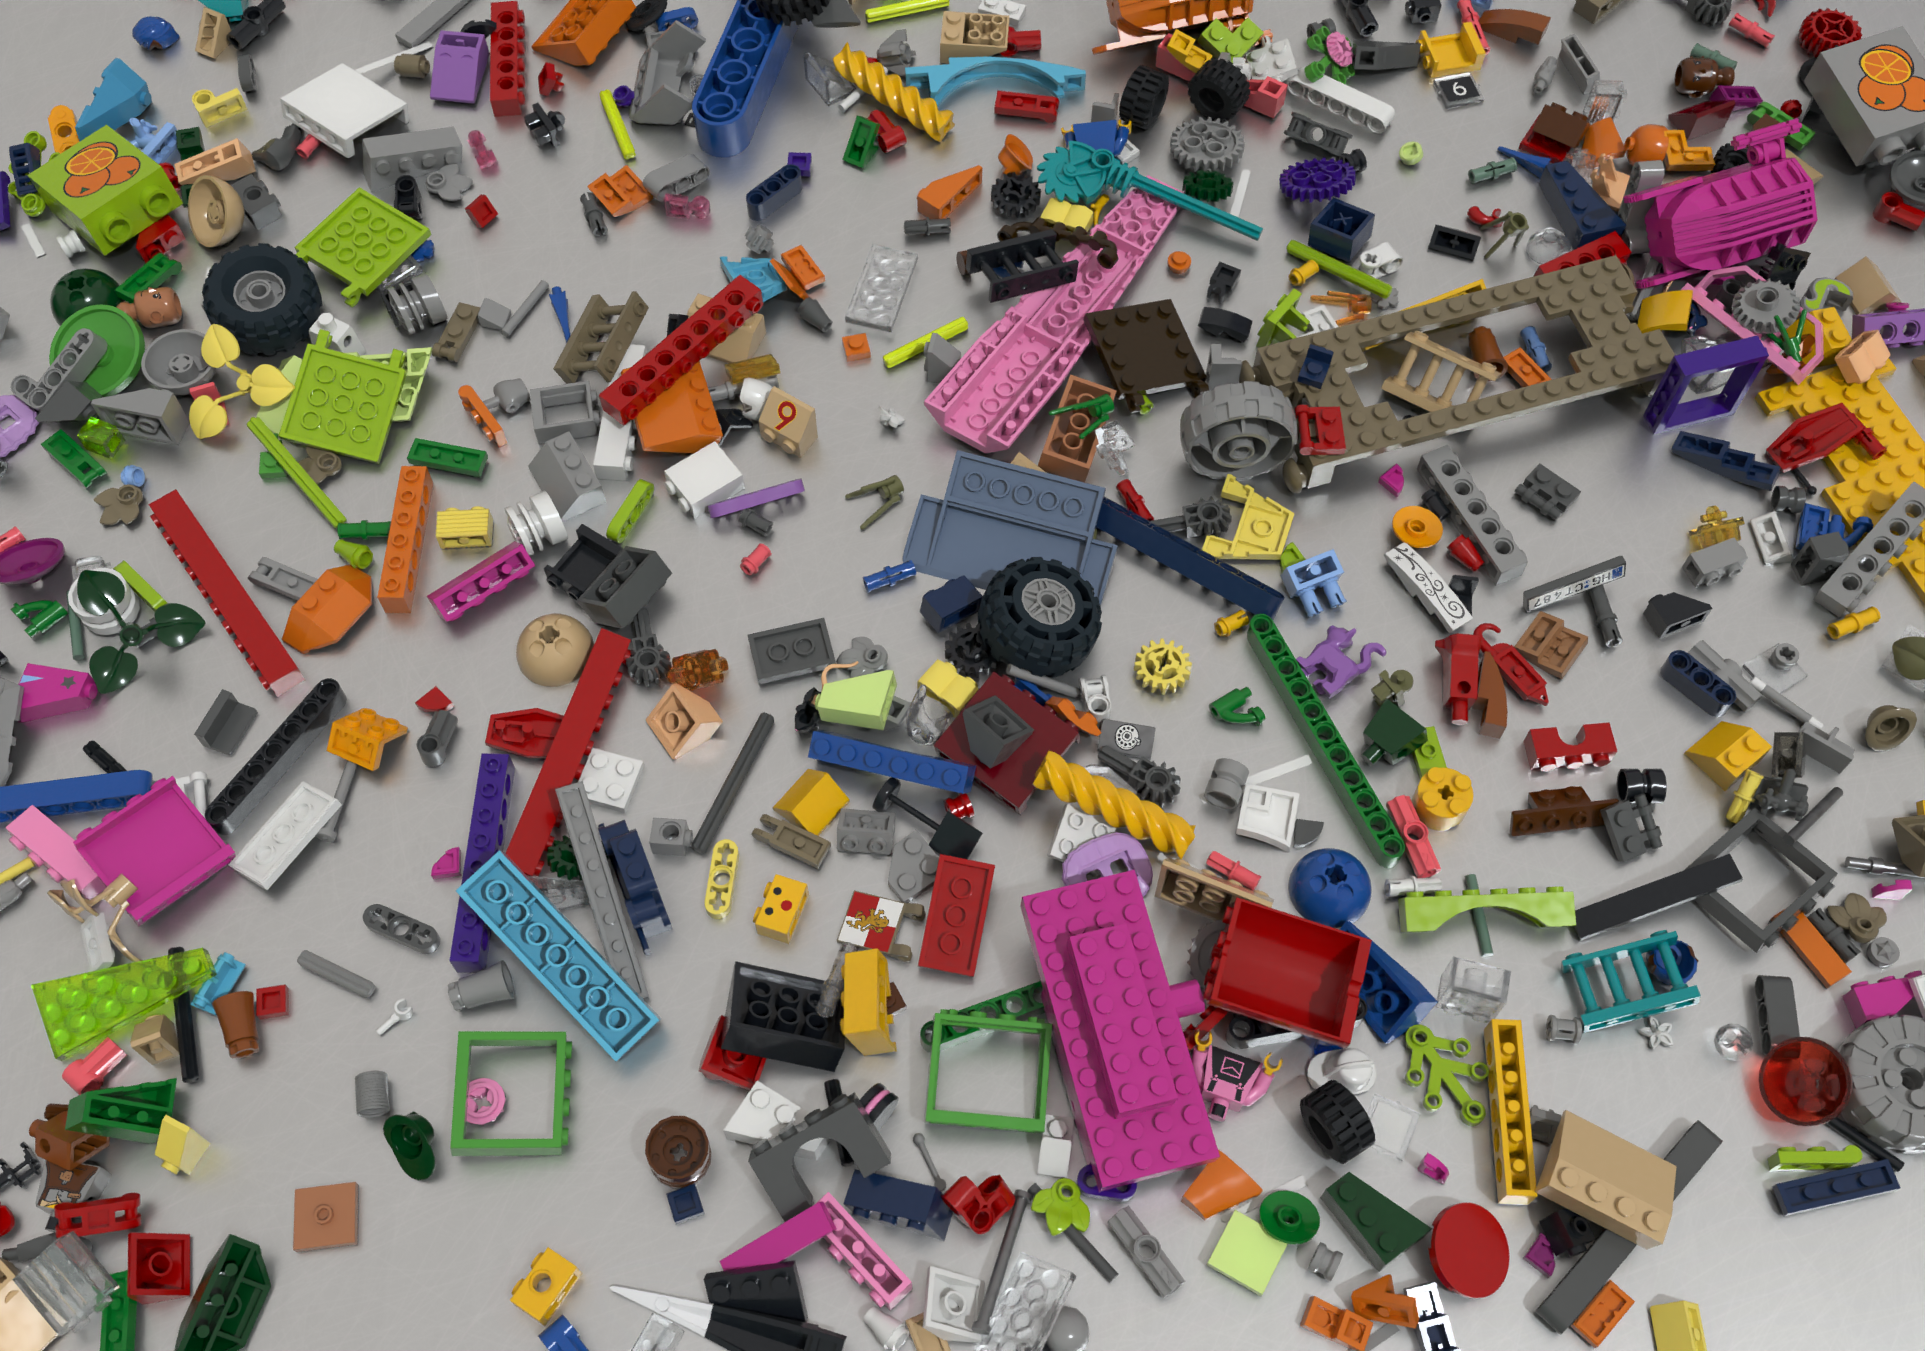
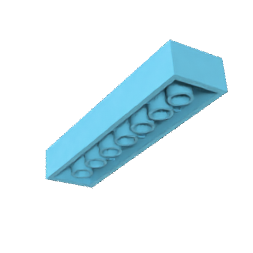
(558, 955)

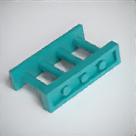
(1623, 1009)

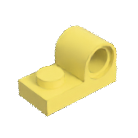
(216, 109)

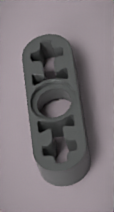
(407, 939)

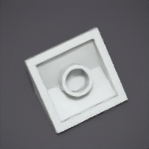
(952, 1305)

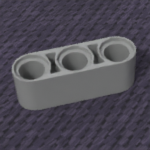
(676, 177)

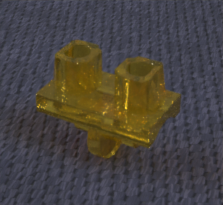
(1707, 533)

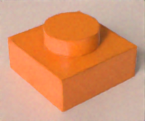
(856, 347)

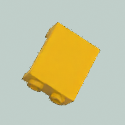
(1451, 52)

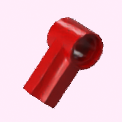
(1022, 41)
(888, 135)
(1893, 209)

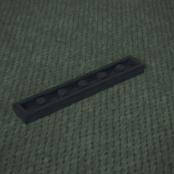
(1656, 896)

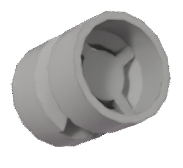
(1226, 783)

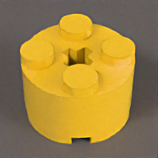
(1442, 798)

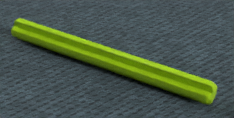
(296, 472)

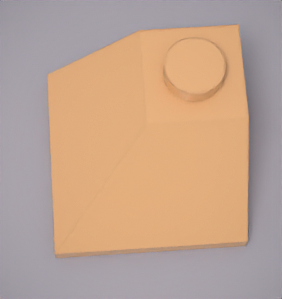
(683, 721)

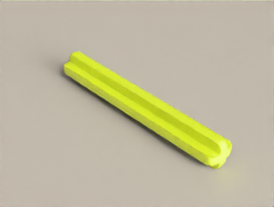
(903, 8)
(617, 124)
(917, 345)

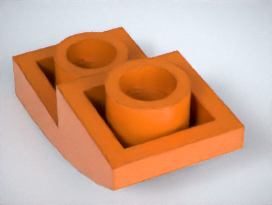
(1066, 710)

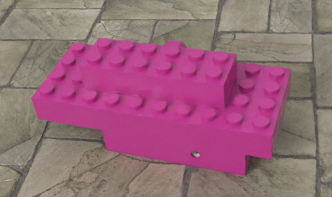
(1119, 1031)

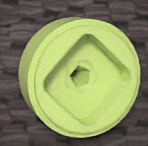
(1411, 153)

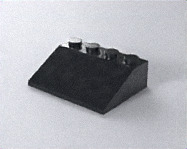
(777, 1018)

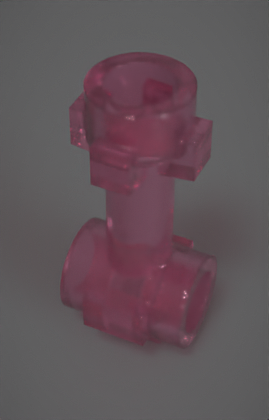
(485, 158)

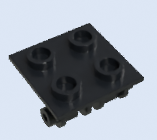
(1787, 264)

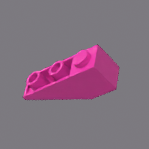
(1879, 999)

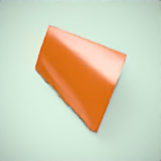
(1603, 138)
(1219, 1188)

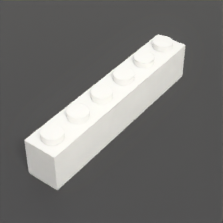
(614, 440)

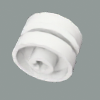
(106, 623)

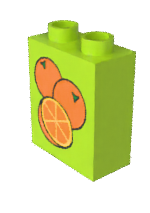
(105, 189)

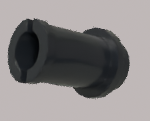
(1435, 504)

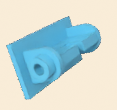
(227, 972)

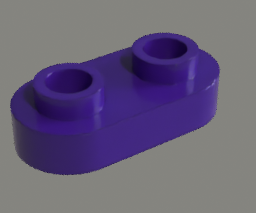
(1111, 1194)

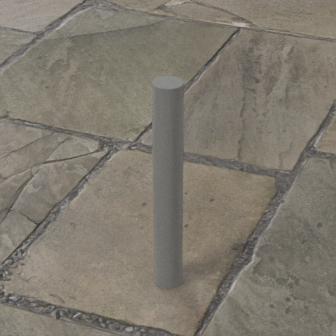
(524, 308)
(1043, 681)

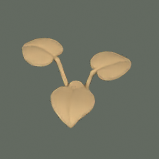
(115, 893)

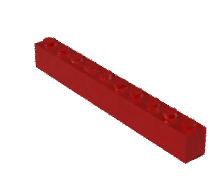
(227, 594)
(568, 747)

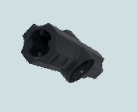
(1362, 17)
(255, 22)

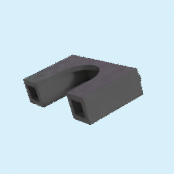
(843, 1122)

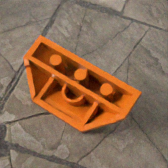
(328, 609)

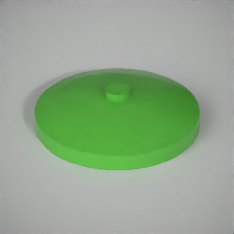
(124, 348)

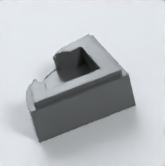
(1306, 832)

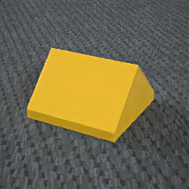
(812, 802)

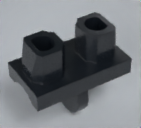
(548, 124)

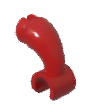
(1480, 218)

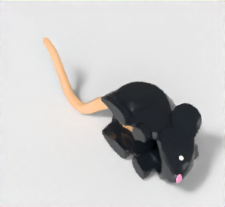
(807, 715)

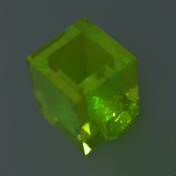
(101, 437)

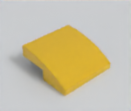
(1665, 311)

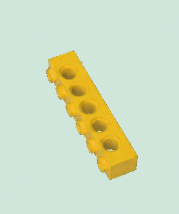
(1510, 1112)

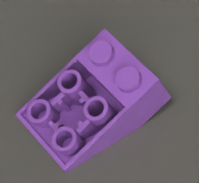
(458, 66)

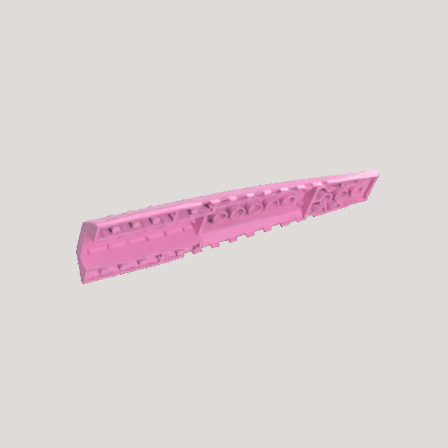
(1038, 341)

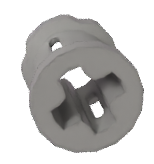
(1563, 1029)

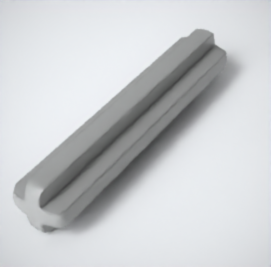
(336, 973)

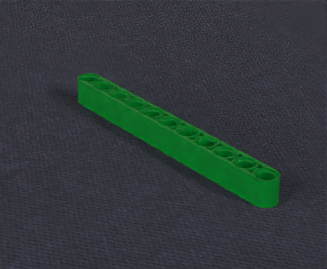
(1325, 749)

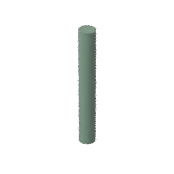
(75, 633)
(1480, 920)

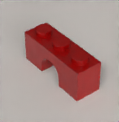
(1548, 751)

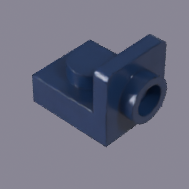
(1315, 366)

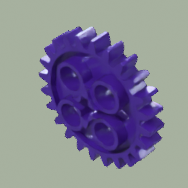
(1317, 179)

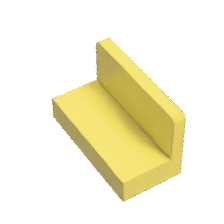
(1678, 1327)

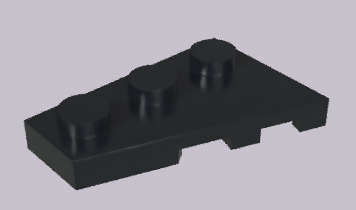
(760, 1289)

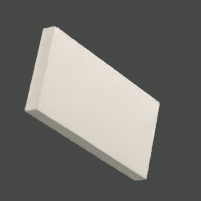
(285, 835)

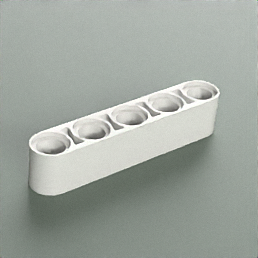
(1343, 101)

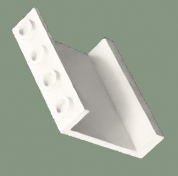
(341, 107)

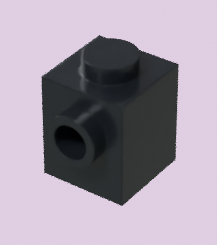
(1423, 10)
(1567, 1232)

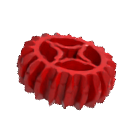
(1826, 29)

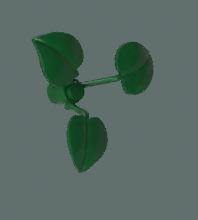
(114, 668)

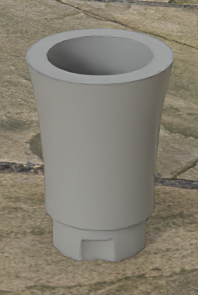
(482, 987)

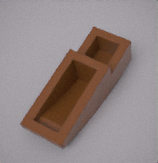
(1515, 24)
(1491, 698)

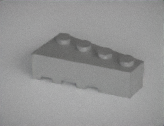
(408, 154)

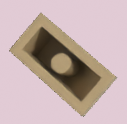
(155, 1039)

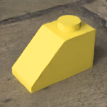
(179, 1146)

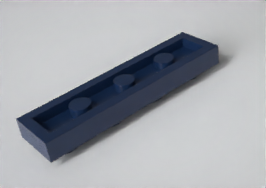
(1836, 1187)

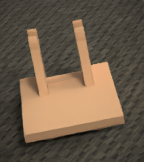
(1610, 183)

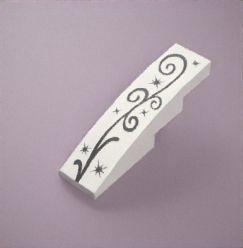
(1427, 584)

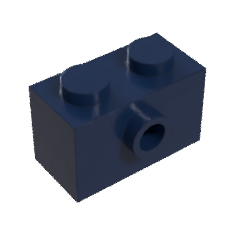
(950, 603)

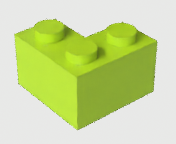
(1220, 39)

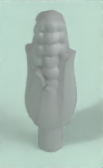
(1545, 74)
(11, 890)

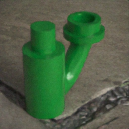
(51, 614)
(1225, 705)

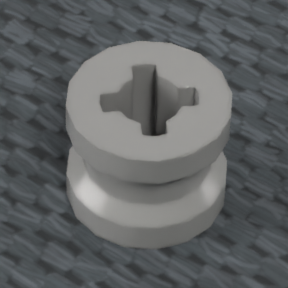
(1325, 1261)

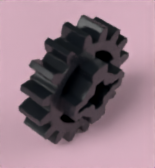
(1015, 195)
(962, 644)

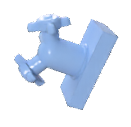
(156, 146)

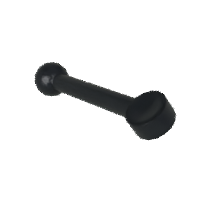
(1811, 490)

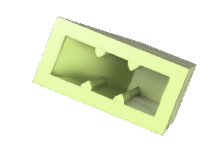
(858, 700)

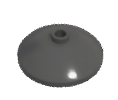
(1908, 177)

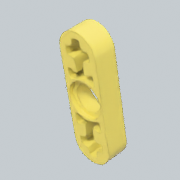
(731, 870)

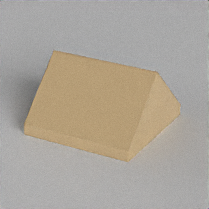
(1869, 287)

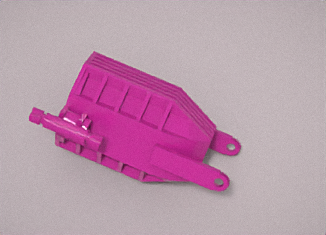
(1732, 212)

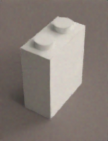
(703, 479)

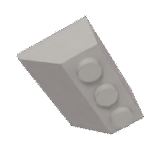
(566, 477)

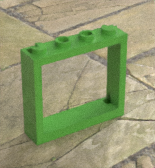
(1004, 1023)
(509, 1147)

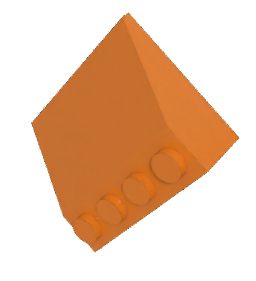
(583, 30)
(680, 417)

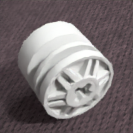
(536, 523)

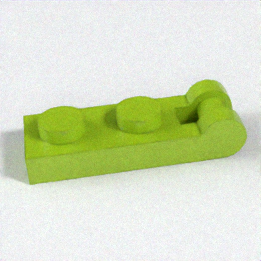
(1814, 1159)

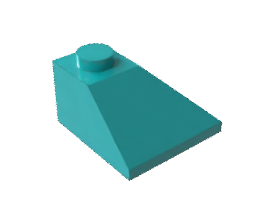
(230, 8)

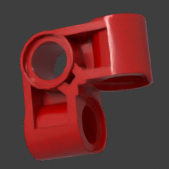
(981, 1205)

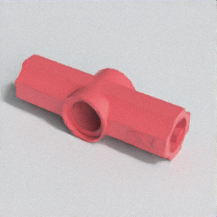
(1418, 851)

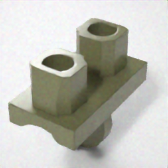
(1393, 688)

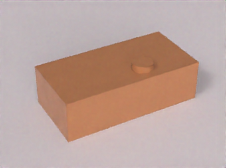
(1064, 450)

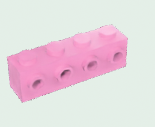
(54, 849)
(865, 1258)

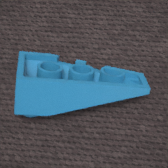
(116, 101)

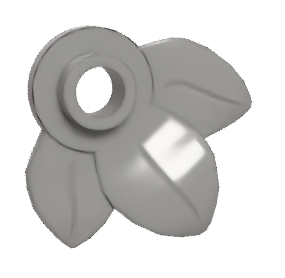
(448, 183)
(862, 651)

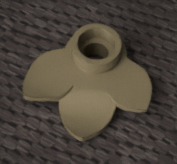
(317, 464)
(119, 504)
(1858, 918)

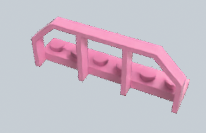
(1716, 310)

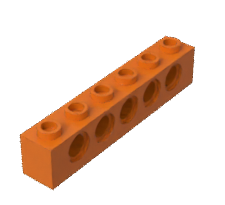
(405, 540)

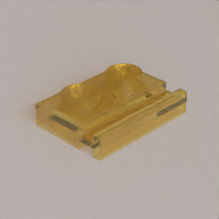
(753, 368)

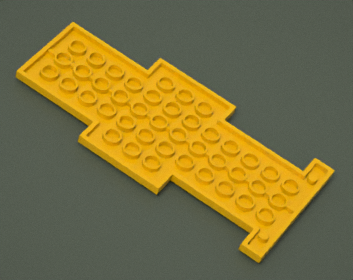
(1865, 484)

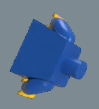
(1100, 135)

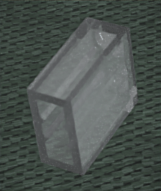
(67, 1284)

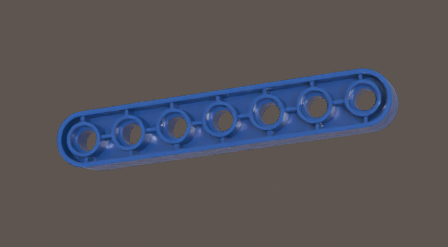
(739, 80)

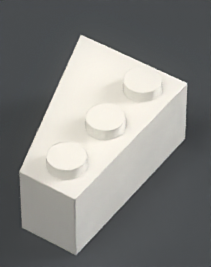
(764, 1115)

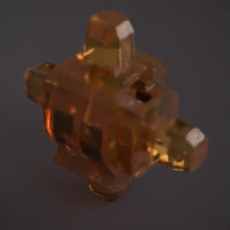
(698, 669)

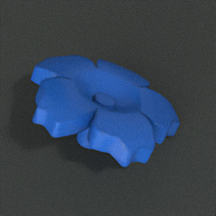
(423, 251)

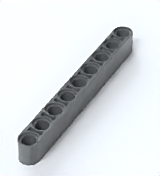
(1610, 1249)

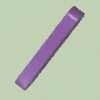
(756, 498)

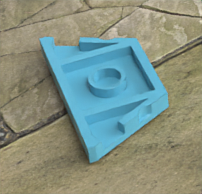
(758, 272)

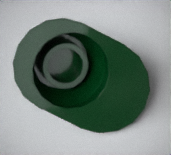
(411, 1142)

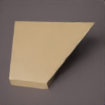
(212, 33)

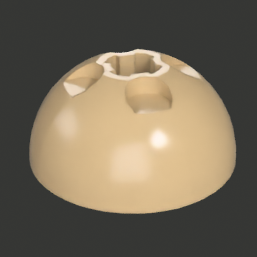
(214, 211)
(553, 649)

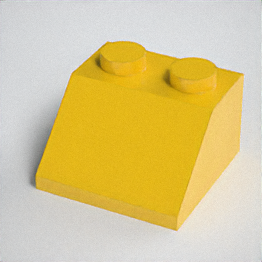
(1834, 334)
(1728, 752)

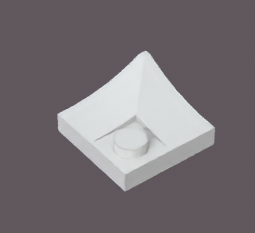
(1268, 815)

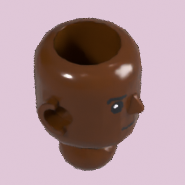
(1701, 76)

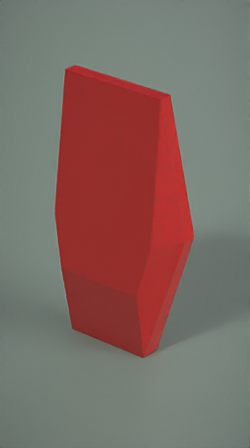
(1814, 437)
(523, 732)

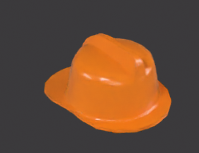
(1015, 156)

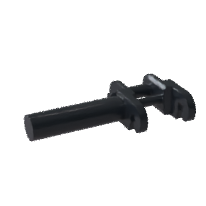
(11, 1174)

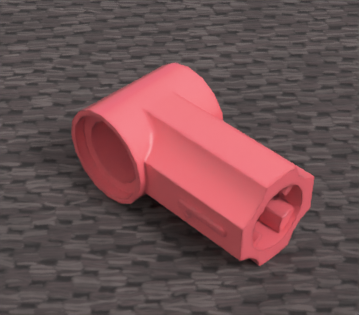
(89, 1072)

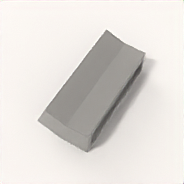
(1578, 63)

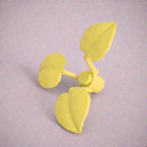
(265, 384)

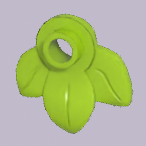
(1062, 1210)

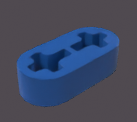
(679, 15)

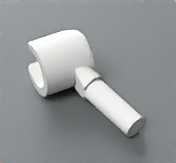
(398, 1015)

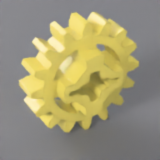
(1171, 675)

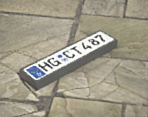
(1574, 584)

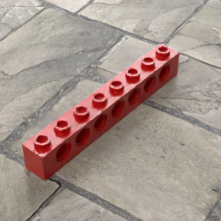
(681, 350)

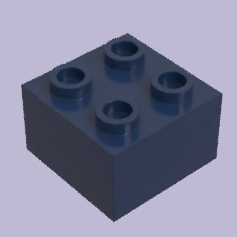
(1341, 229)

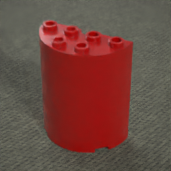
(1287, 972)

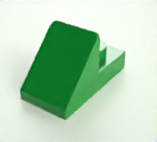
(861, 142)

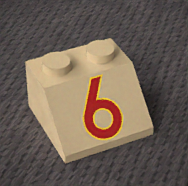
(788, 422)

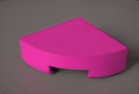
(1393, 480)
(448, 865)
(1896, 891)
(1433, 1168)

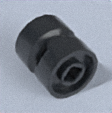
(1650, 782)

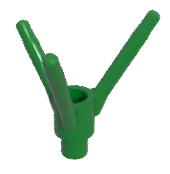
(1789, 345)

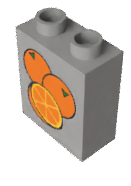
(1873, 95)

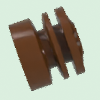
(668, 1138)

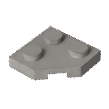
(912, 867)

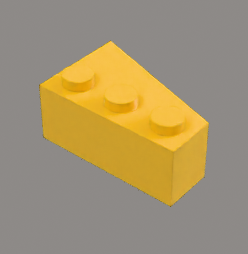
(866, 1002)

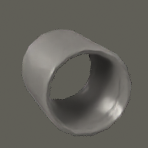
(372, 1094)

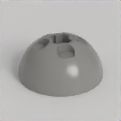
(177, 362)

